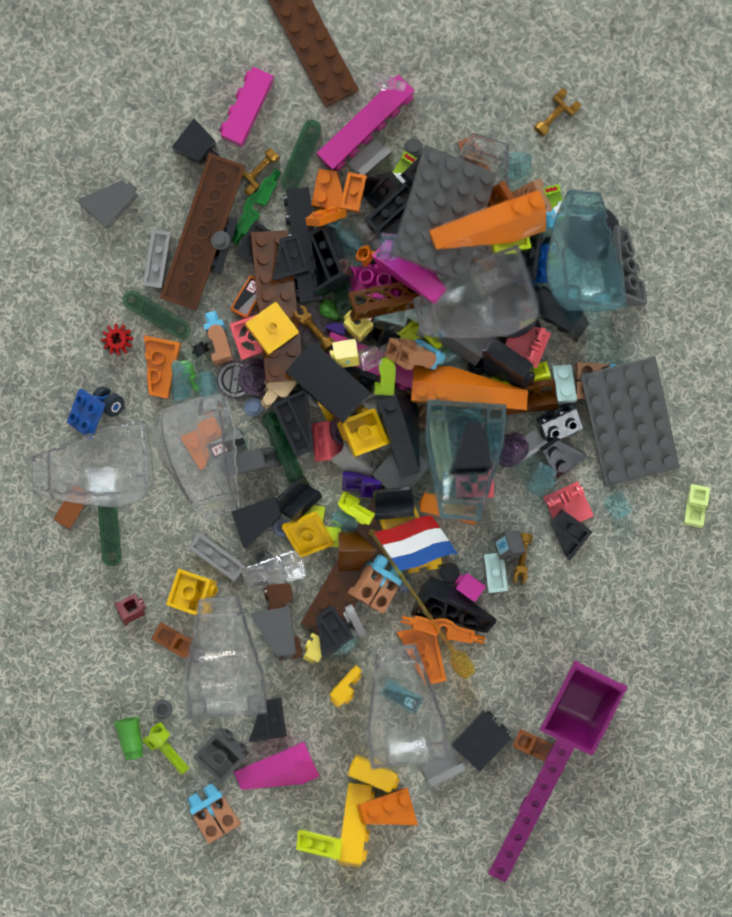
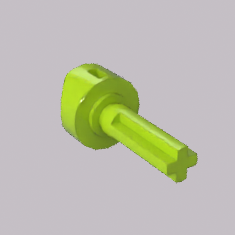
(158, 739)

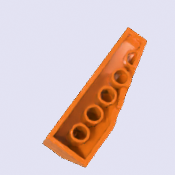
(494, 225)
(460, 385)

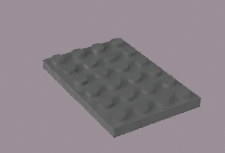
(441, 193)
(629, 421)

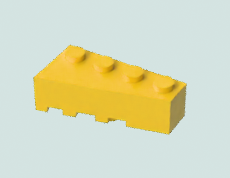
(353, 832)

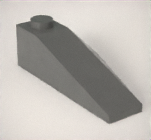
(634, 289)

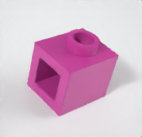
(469, 586)

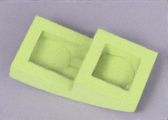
(696, 506)

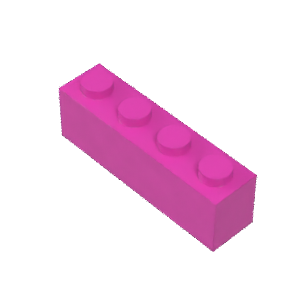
(247, 106)

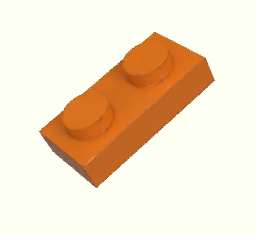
(353, 192)

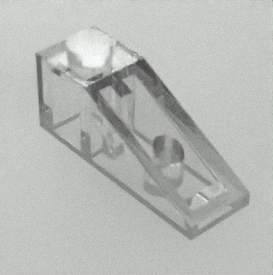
(276, 570)

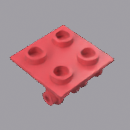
(530, 344)
(571, 500)

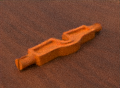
(452, 632)

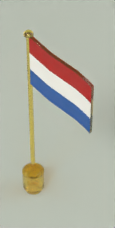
(413, 546)

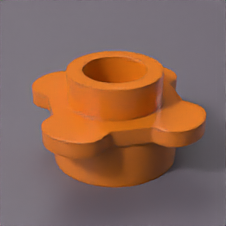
(362, 252)

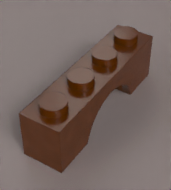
(278, 597)

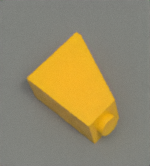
(380, 778)

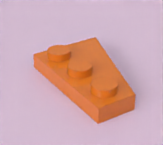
(159, 357)
(428, 651)
(388, 809)

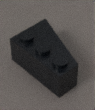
(388, 215)

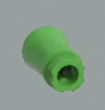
(130, 737)

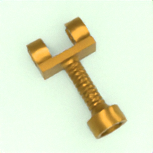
(542, 127)
(271, 157)
(307, 321)
(521, 570)

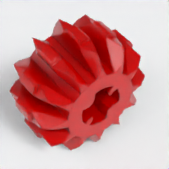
(123, 336)

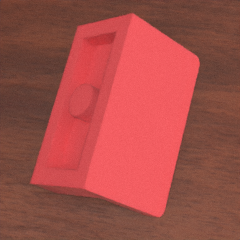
(324, 445)

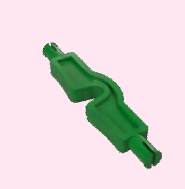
(260, 197)

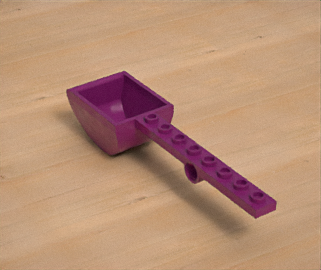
(576, 721)

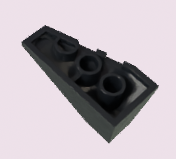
(401, 427)
(448, 603)

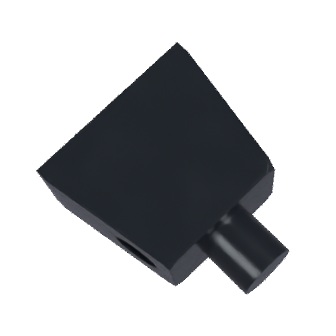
(195, 143)

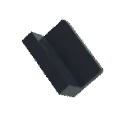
(298, 499)
(394, 503)

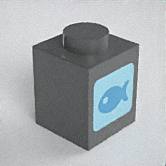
(509, 545)

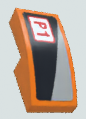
(246, 299)

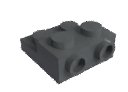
(221, 754)

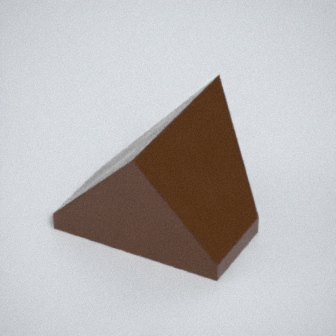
(353, 551)

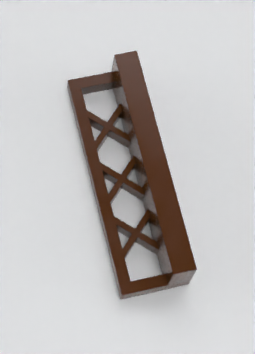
(382, 307)
(538, 399)

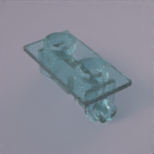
(181, 380)

